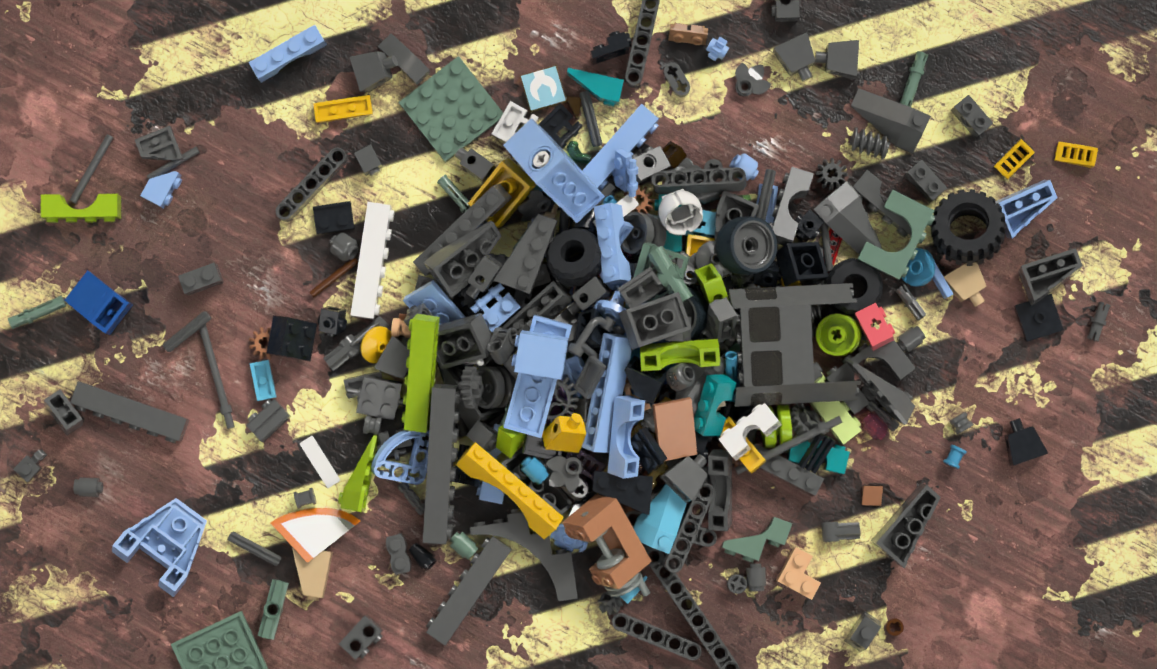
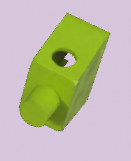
(711, 283)

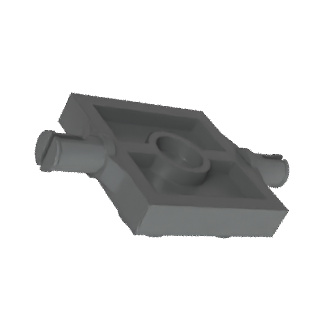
(377, 397)

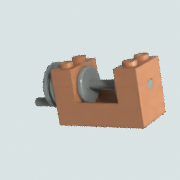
(622, 550)

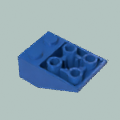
(98, 303)

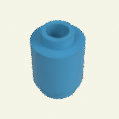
(534, 469)

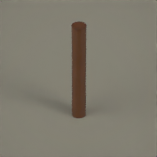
(333, 277)

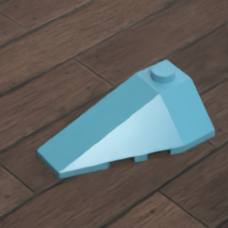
(662, 524)

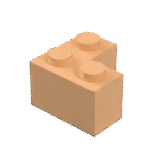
(793, 574)

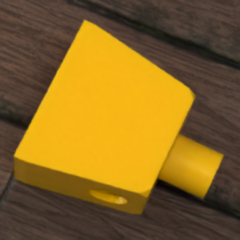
(565, 434)

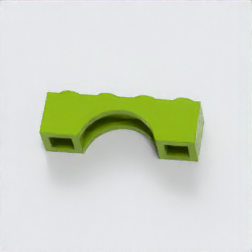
(104, 207)
(699, 352)

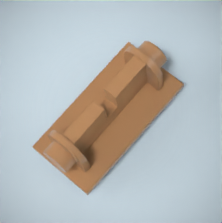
(696, 36)

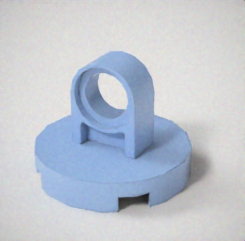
(611, 308)
(563, 541)

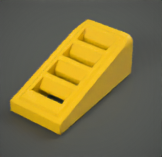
(1092, 150)
(1030, 152)

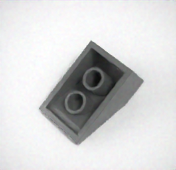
(655, 320)

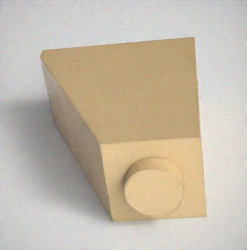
(314, 574)

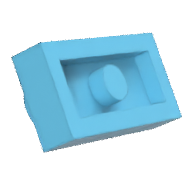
(263, 380)

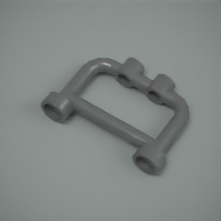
(580, 346)

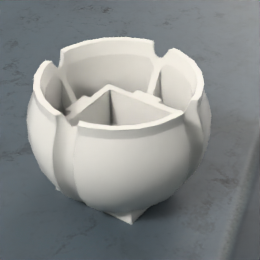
(682, 218)

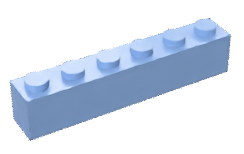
(626, 138)
(615, 355)

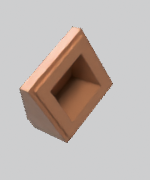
(872, 495)

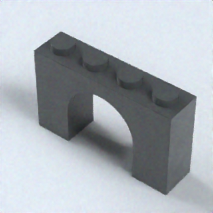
(889, 354)

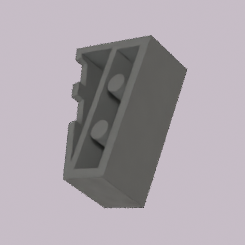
(1048, 274)

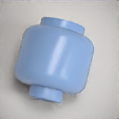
(746, 163)

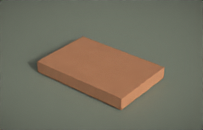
(675, 428)

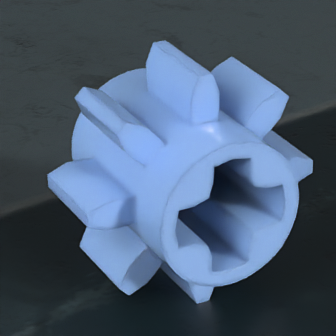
(717, 48)

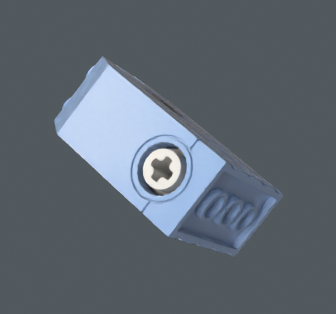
(553, 170)

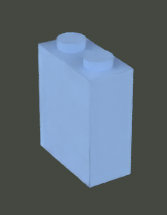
(540, 354)

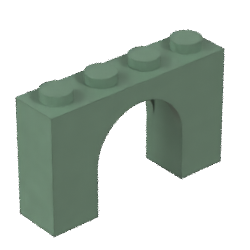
(917, 217)

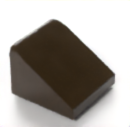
(574, 104)
(674, 154)

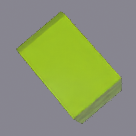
(509, 441)

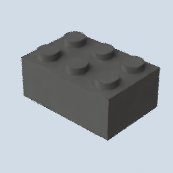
(462, 341)

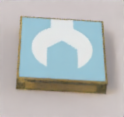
(543, 88)

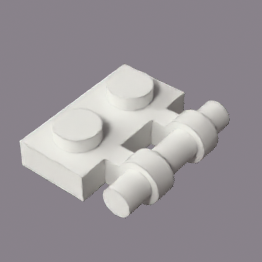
(510, 121)

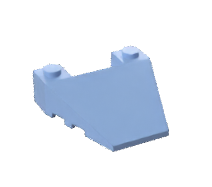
(169, 538)

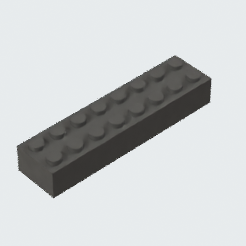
(440, 464)

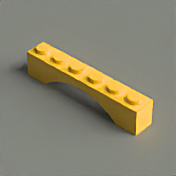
(538, 513)

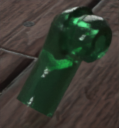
(575, 153)

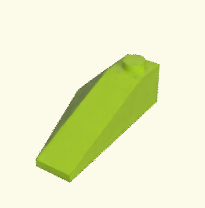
(357, 488)

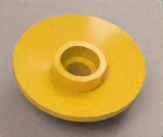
(372, 341)

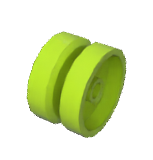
(849, 330)
(784, 431)

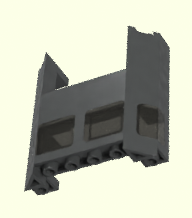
(779, 345)

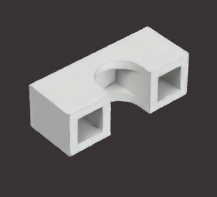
(735, 439)

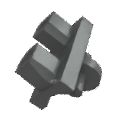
(384, 436)

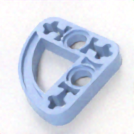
(413, 466)

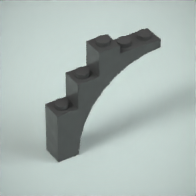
(517, 530)

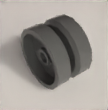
(646, 229)
(497, 385)

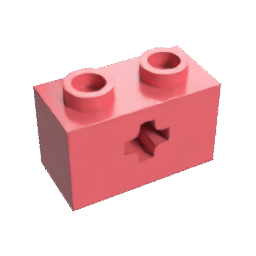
(875, 337)

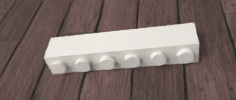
(371, 261)

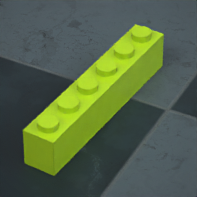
(421, 372)

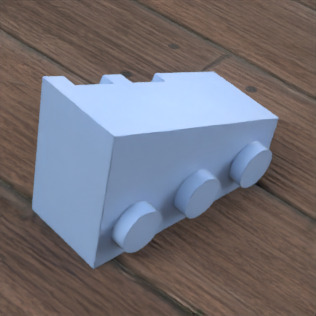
(1026, 205)

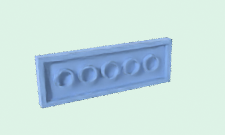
(534, 393)

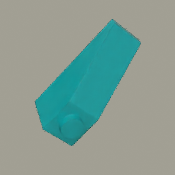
(601, 87)

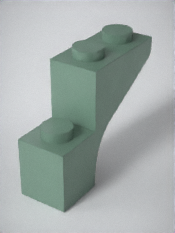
(752, 546)

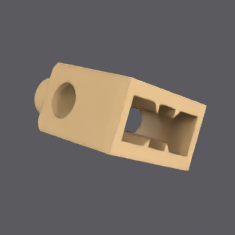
(967, 283)

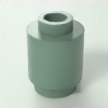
(463, 545)

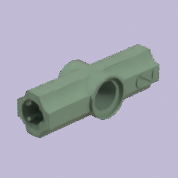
(669, 273)
(269, 621)

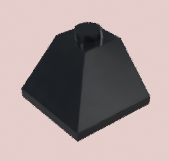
(645, 383)

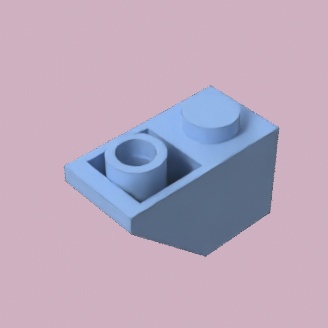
(160, 188)

